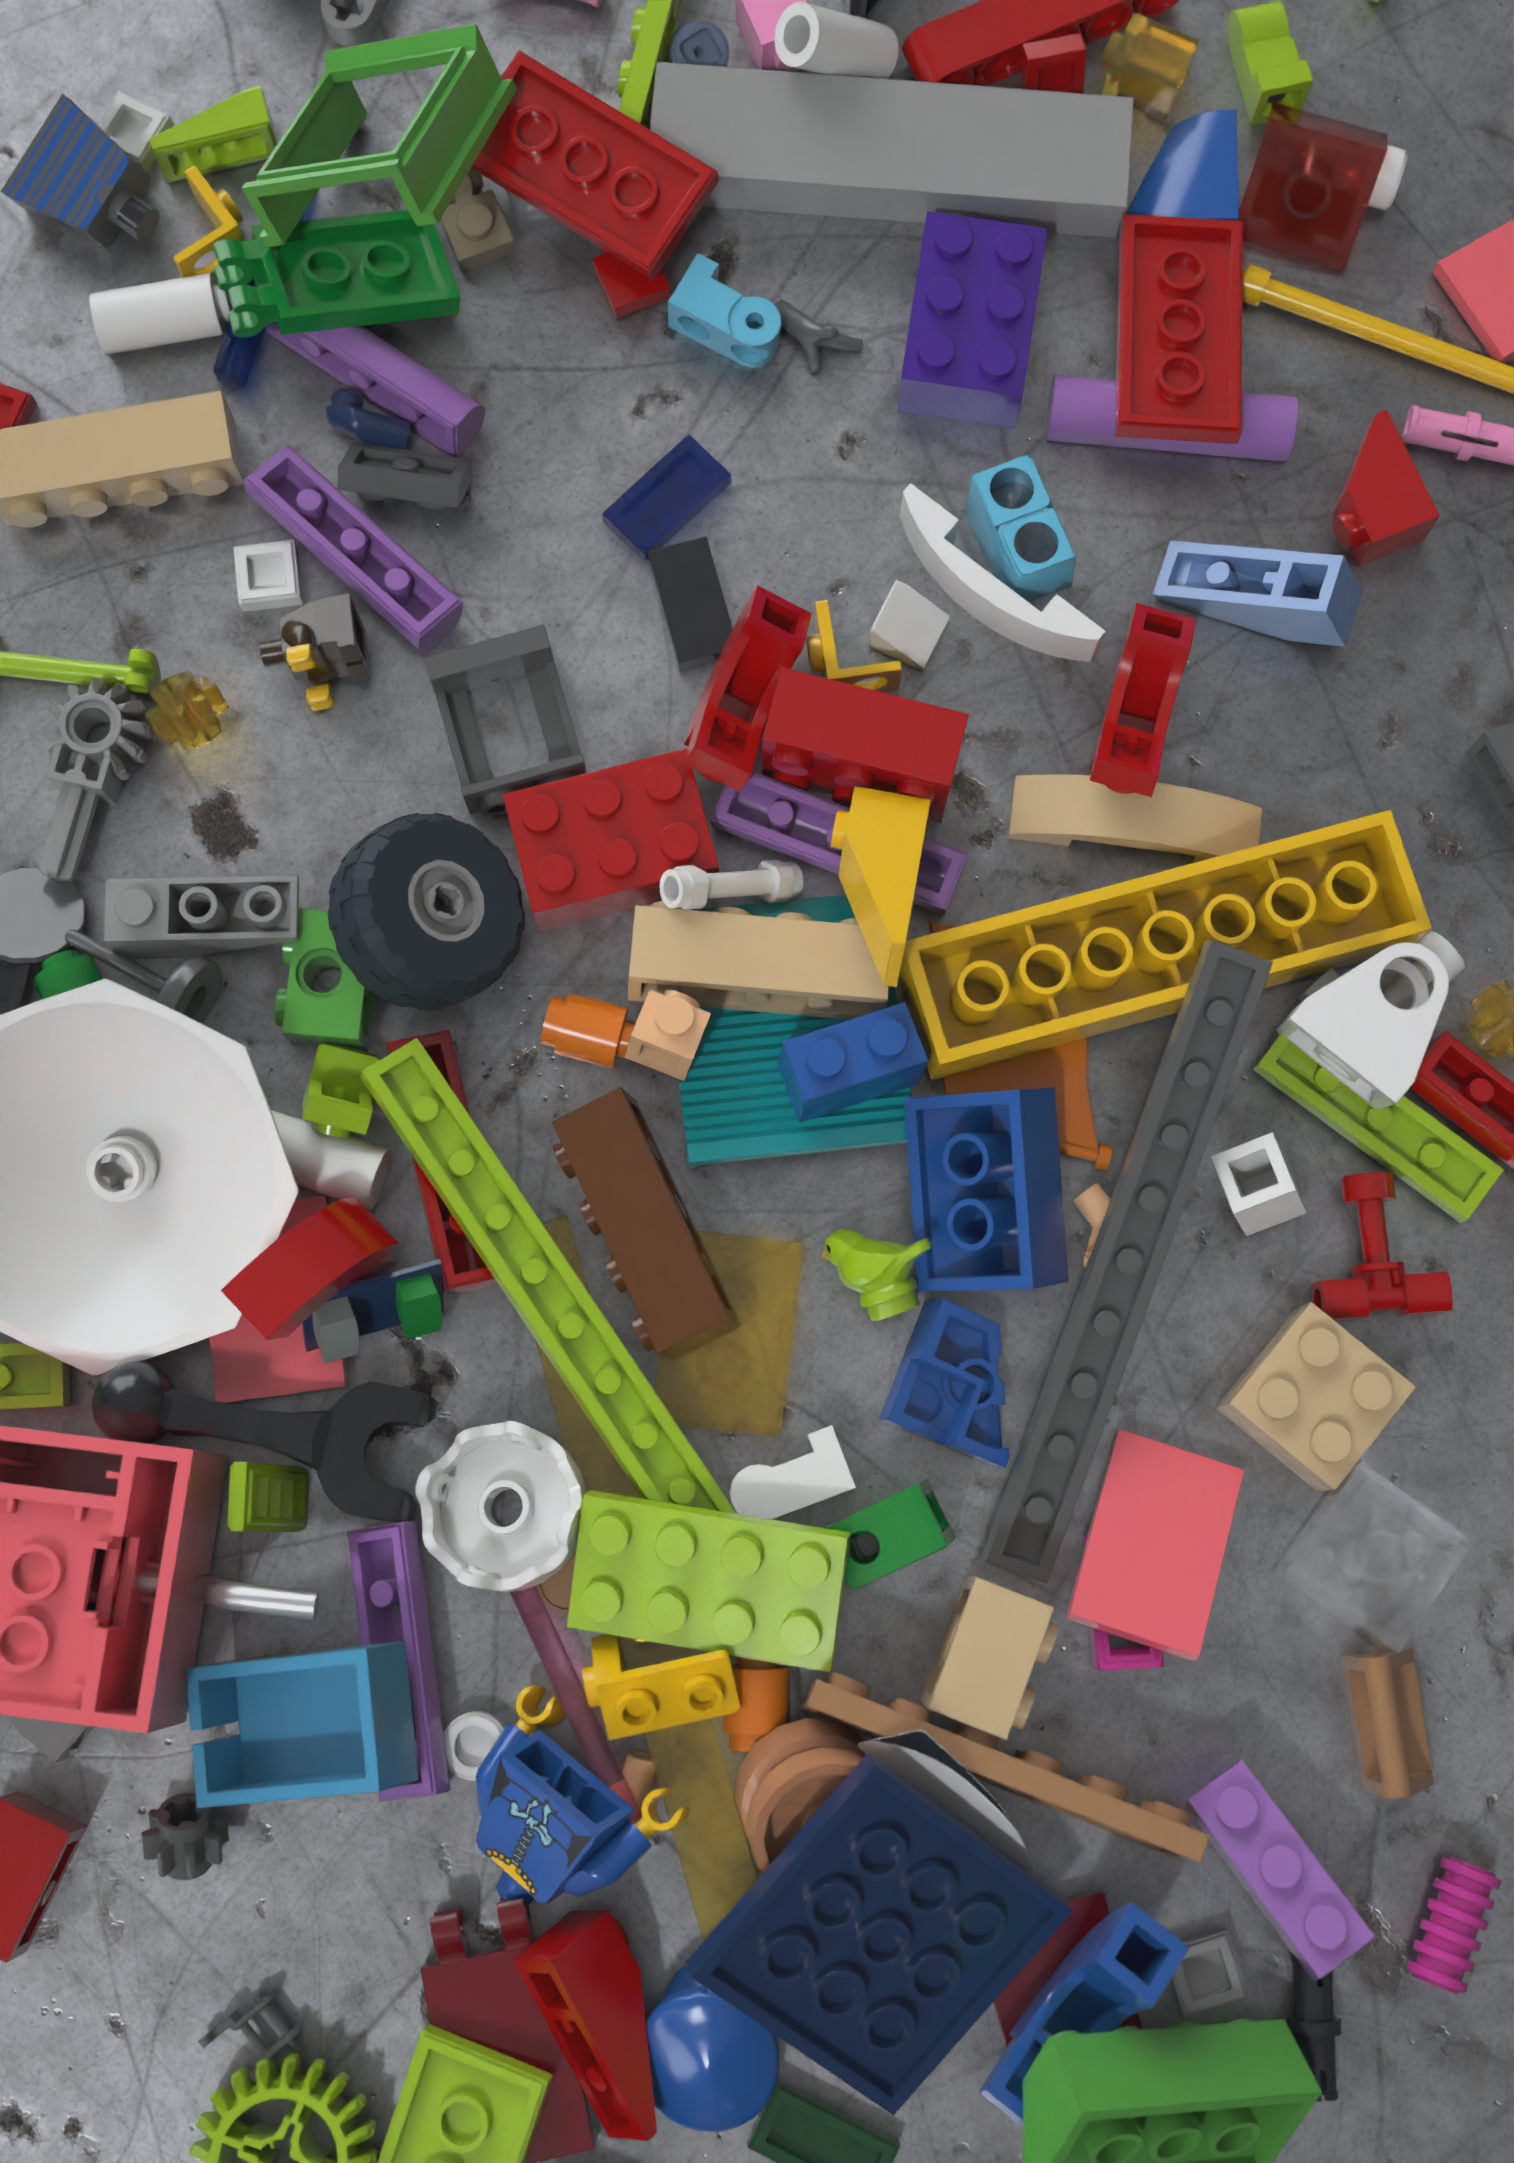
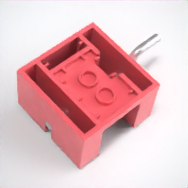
(155, 1535)

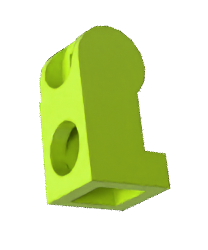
(1266, 59)

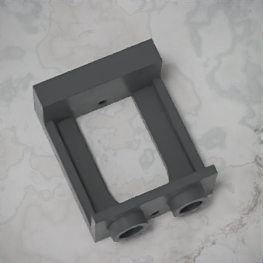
(486, 665)

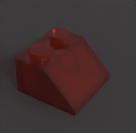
(1310, 185)

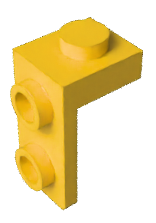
(658, 1693)

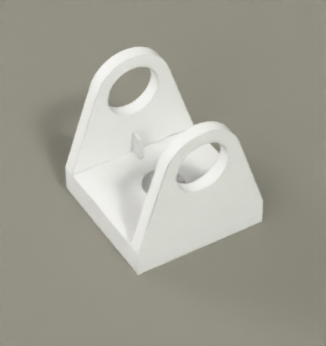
(1362, 1035)

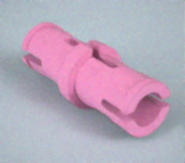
(1426, 426)

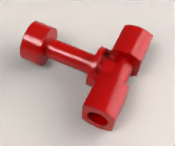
(1378, 1281)

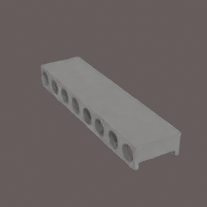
(900, 147)

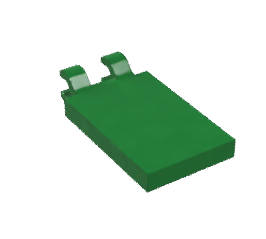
(337, 275)

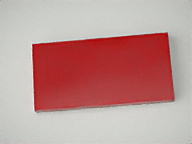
(594, 168)
(1179, 329)

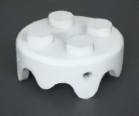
(459, 1498)

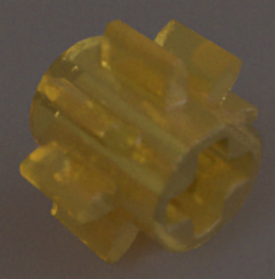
(187, 710)
(1495, 1021)

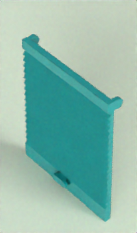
(734, 1090)

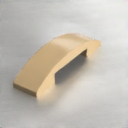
(1172, 820)

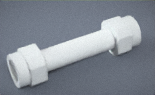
(691, 887)

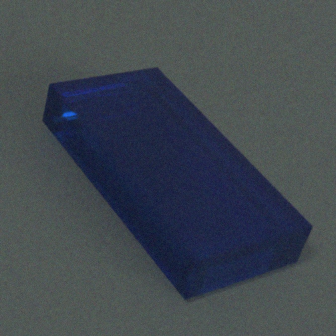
(666, 497)

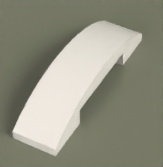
(1055, 631)

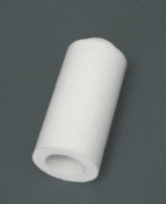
(835, 42)
(159, 313)
(334, 1164)

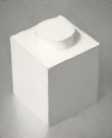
(1258, 1184)

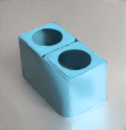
(984, 514)

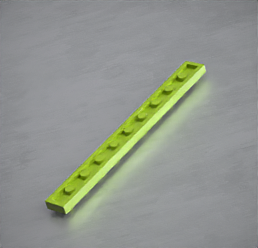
(539, 1281)

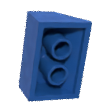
(987, 1190)

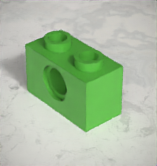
(313, 1017)

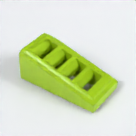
(218, 137)
(267, 1498)

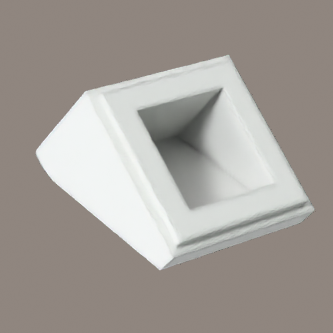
(908, 626)

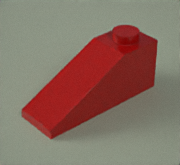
(596, 2012)

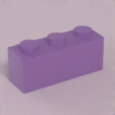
(1279, 1871)

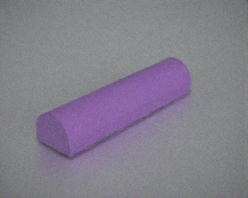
(392, 383)
(1085, 414)
(355, 548)
(803, 828)
(395, 1609)

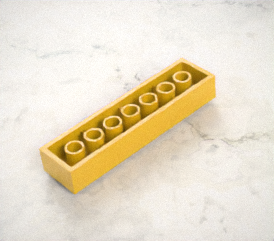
(1134, 945)

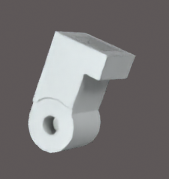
(795, 1484)

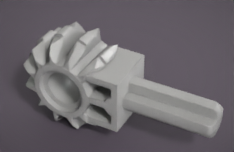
(88, 770)

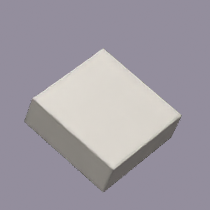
(132, 126)
(268, 575)

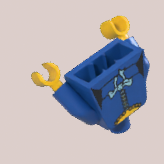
(551, 1817)

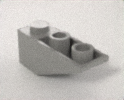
(199, 914)

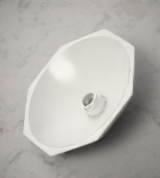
(129, 1176)

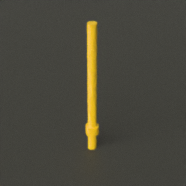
(1260, 287)

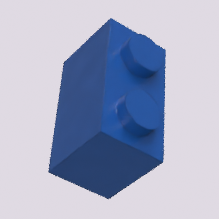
(852, 1062)

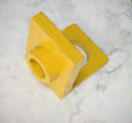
(221, 212)
(823, 658)

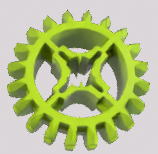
(309, 2094)

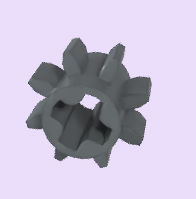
(184, 1837)

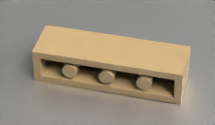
(118, 459)
(755, 962)

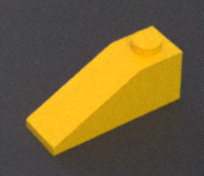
(880, 868)

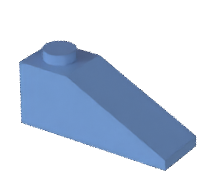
(1263, 590)

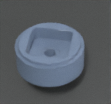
(699, 44)

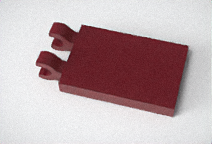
(490, 2005)

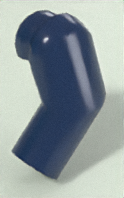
(368, 426)

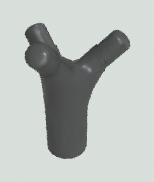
(813, 334)

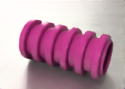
(1453, 1925)

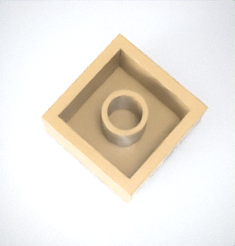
(1315, 1397)
(989, 1657)

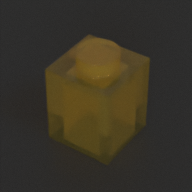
(1149, 65)

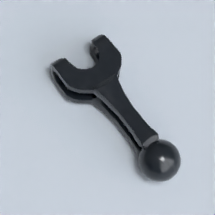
(142, 1405)

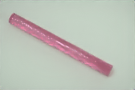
(572, 1694)

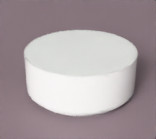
(1388, 178)
(469, 1741)

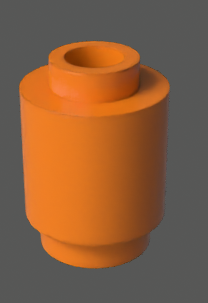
(763, 1701)

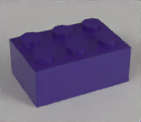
(972, 320)

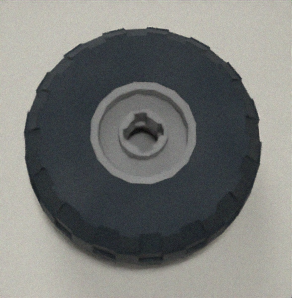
(426, 911)

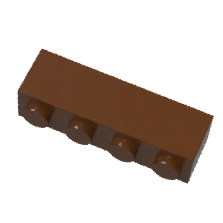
(644, 1225)

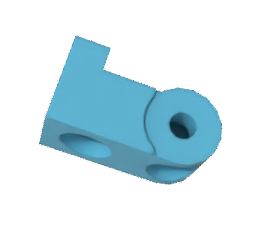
(723, 318)

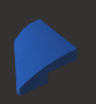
(1193, 171)
(951, 1383)

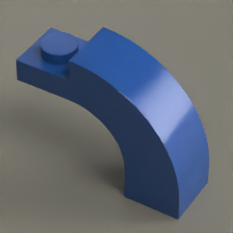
(1093, 1990)

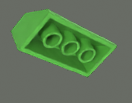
(1167, 2094)

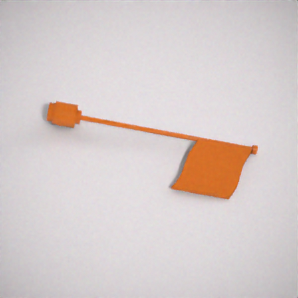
(601, 1033)

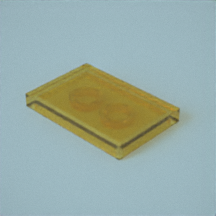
(743, 1375)

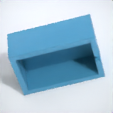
(305, 1725)

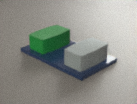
(401, 1297)

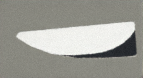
(951, 1785)

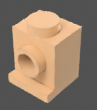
(667, 1033)

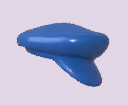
(708, 2059)

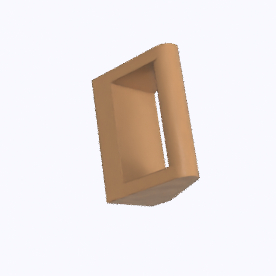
(1387, 1723)

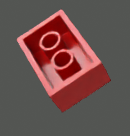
(847, 736)
(608, 837)

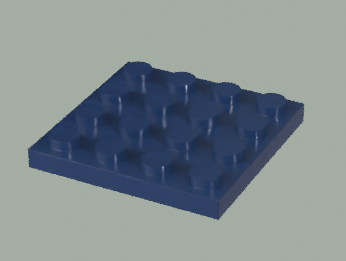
(879, 1935)

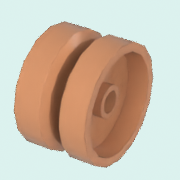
(790, 1779)

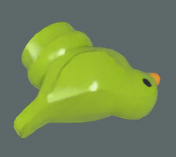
(876, 1270)

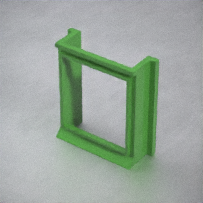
(430, 154)

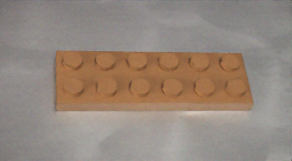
(1025, 1774)

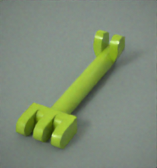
(139, 676)

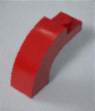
(742, 688)
(1142, 700)
(310, 1267)

